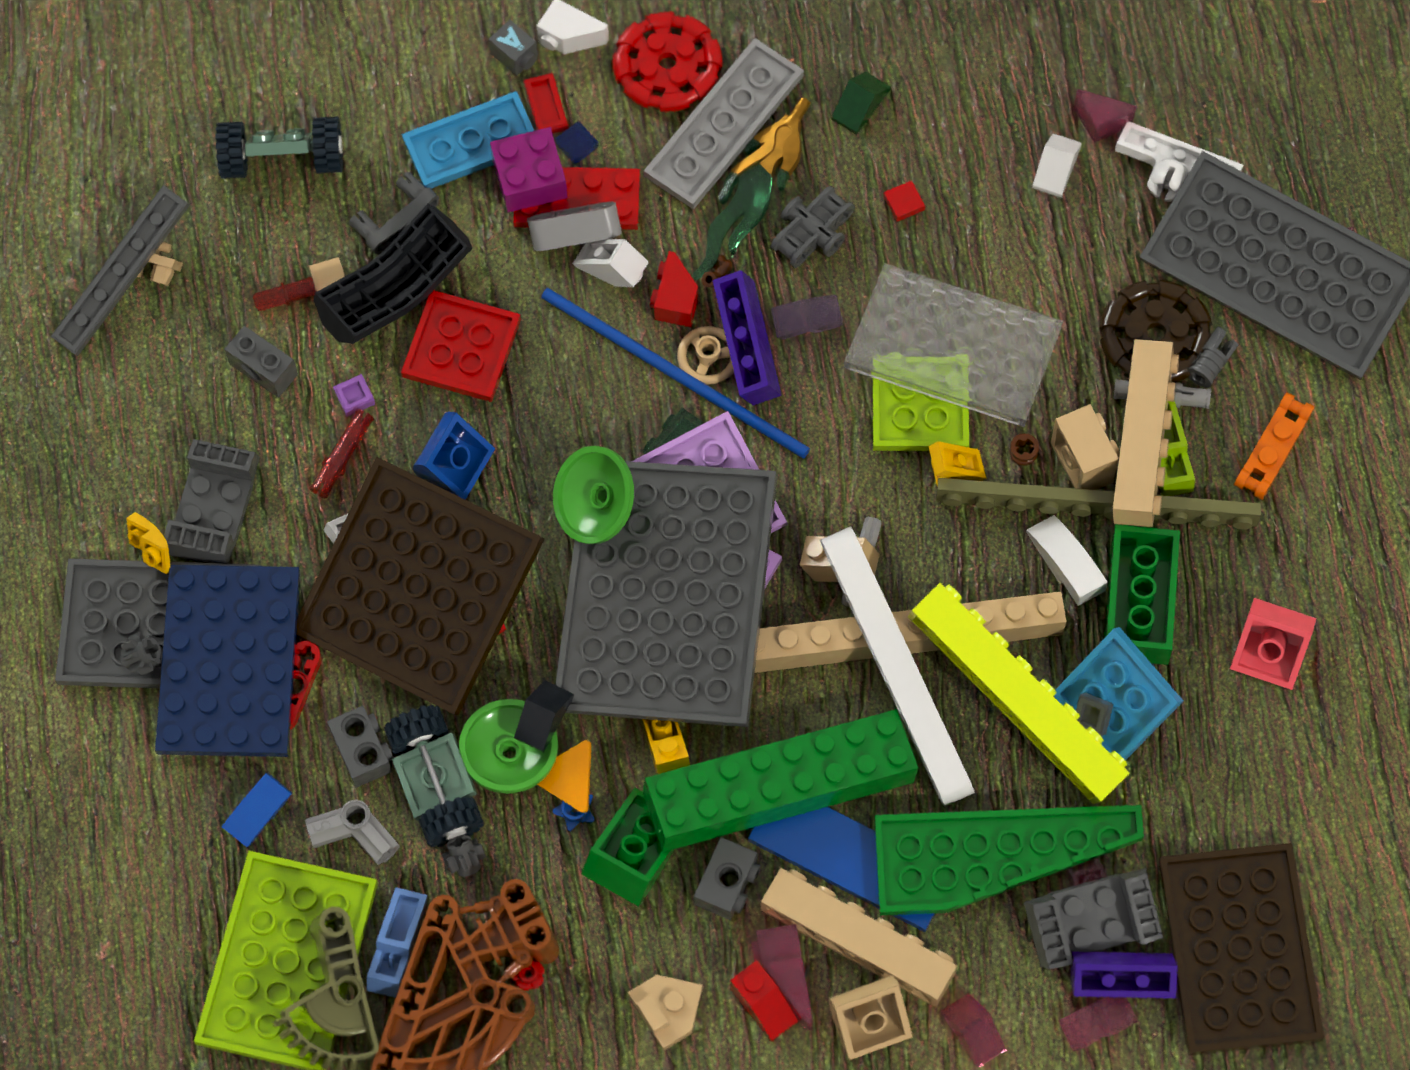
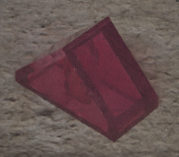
(1102, 114)
(974, 1029)

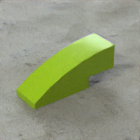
(1178, 469)

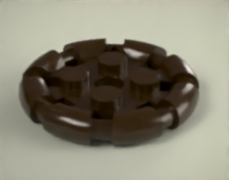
(1154, 314)

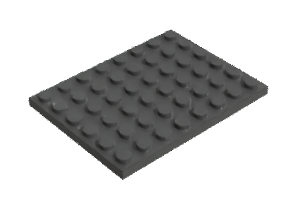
(674, 601)

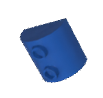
(453, 456)

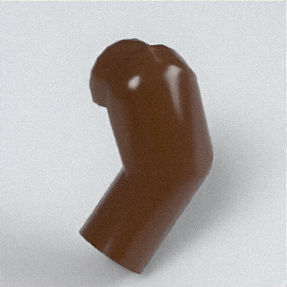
(722, 268)

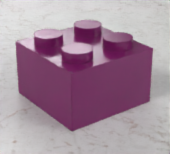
(528, 169)

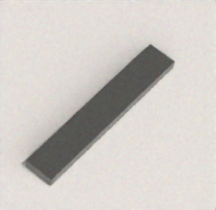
(120, 270)

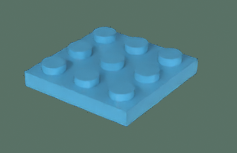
(1129, 681)

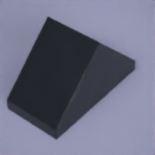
(542, 715)

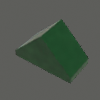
(859, 101)

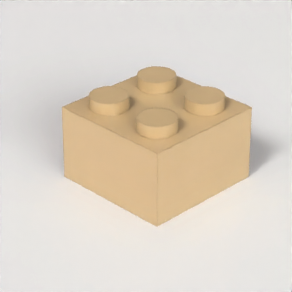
(1085, 449)

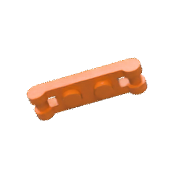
(1274, 446)

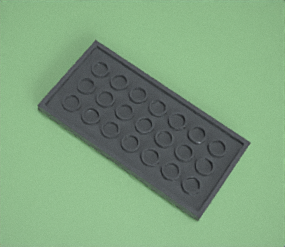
(1280, 265)

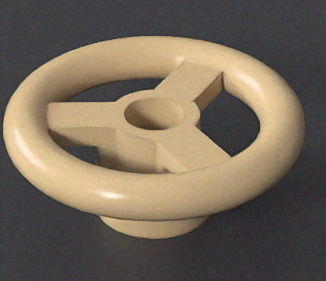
(703, 344)

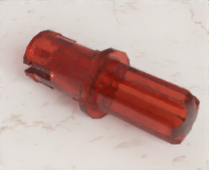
(284, 294)

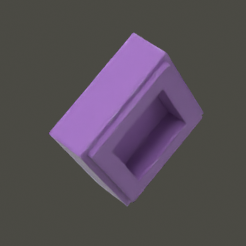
(354, 395)

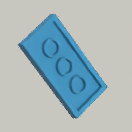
(462, 141)

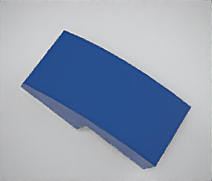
(257, 809)

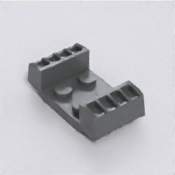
(212, 503)
(1093, 917)

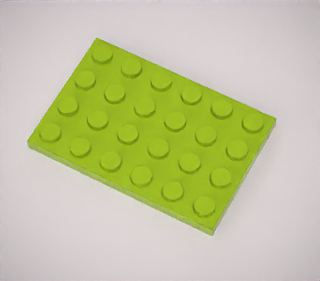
(273, 959)

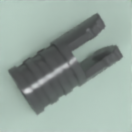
(1212, 360)

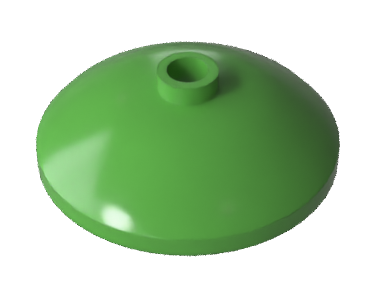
(582, 492)
(489, 736)

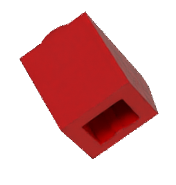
(677, 293)

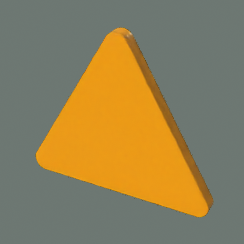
(571, 777)

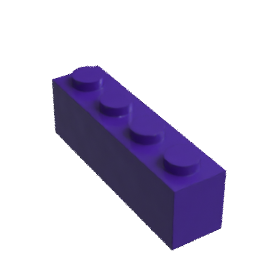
(747, 338)

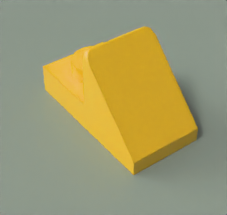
(956, 462)

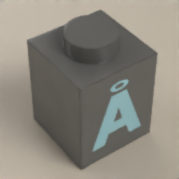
(513, 48)

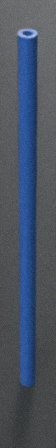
(675, 373)

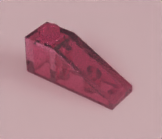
(782, 959)

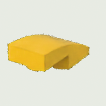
(150, 540)

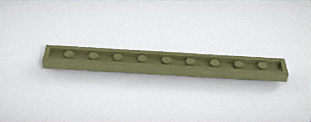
(1086, 502)

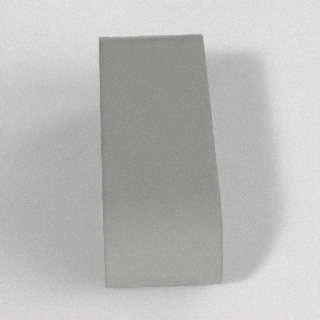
(574, 226)

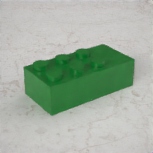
(1144, 588)

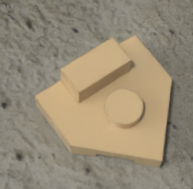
(667, 1007)

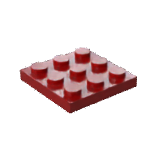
(461, 345)

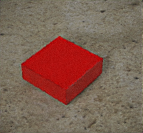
(904, 201)

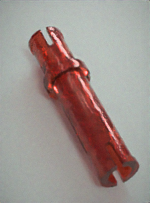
(335, 464)

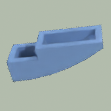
(396, 941)

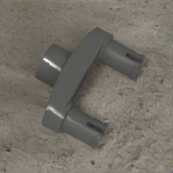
(381, 237)

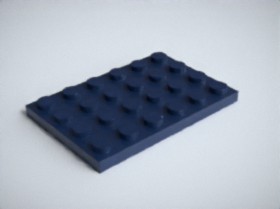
(228, 661)

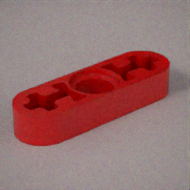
(311, 668)

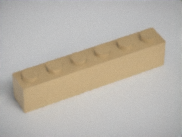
(1144, 432)
(858, 936)

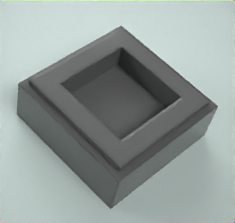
(1094, 713)

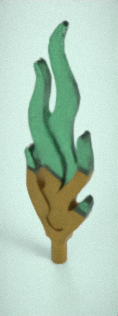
(755, 175)

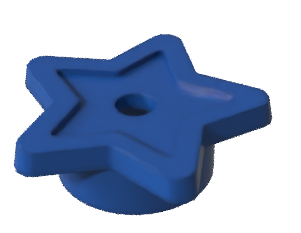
(573, 819)

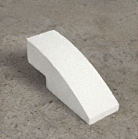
(1067, 560)

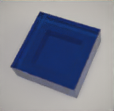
(576, 142)

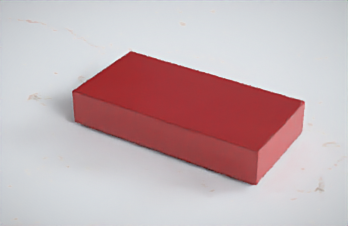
(545, 103)

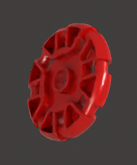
(667, 45)

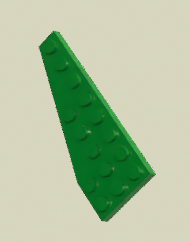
(963, 857)

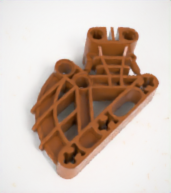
(513, 930)

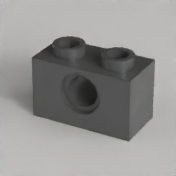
(261, 361)
(727, 859)

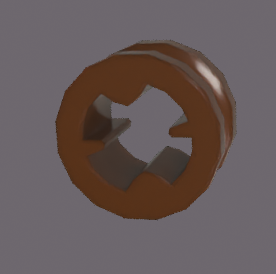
(1026, 458)

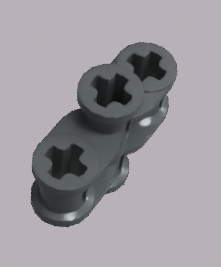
(812, 226)

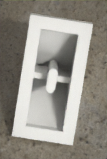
(1056, 165)

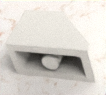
(570, 29)
(612, 262)

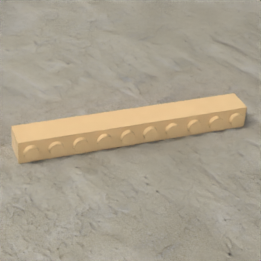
(843, 641)

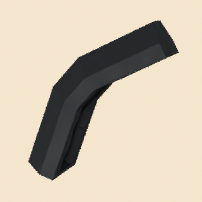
(394, 279)

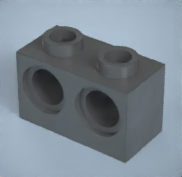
(355, 748)

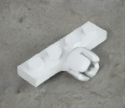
(1168, 156)

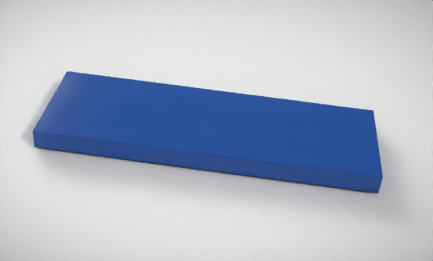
(832, 850)

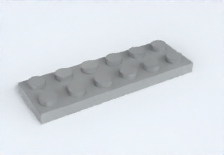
(723, 123)

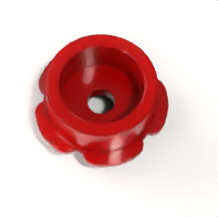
(534, 980)

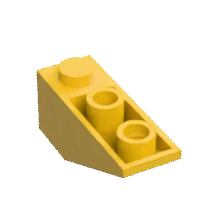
(666, 745)

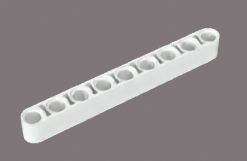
(897, 666)

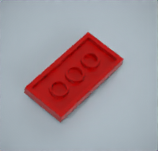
(594, 186)

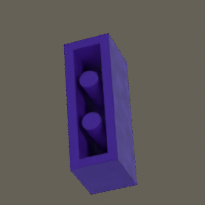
(1123, 974)

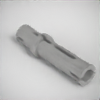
(1183, 395)

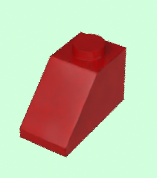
(763, 1000)

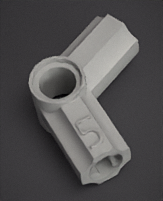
(369, 833)

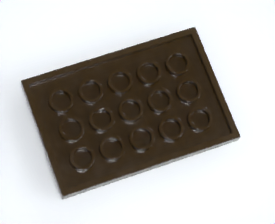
(1241, 949)

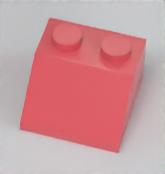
(1273, 643)

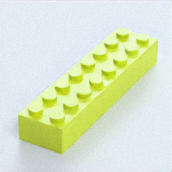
(1018, 693)

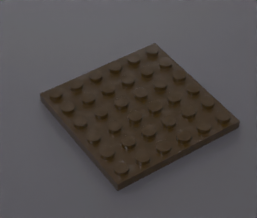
(417, 585)

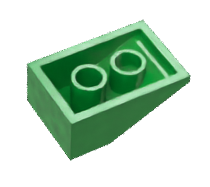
(628, 852)

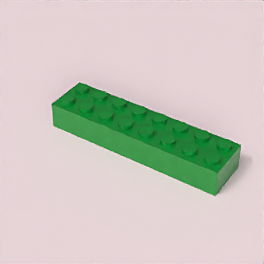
(779, 780)

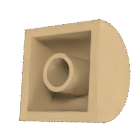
(870, 1017)

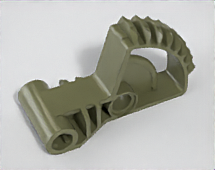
(325, 1006)

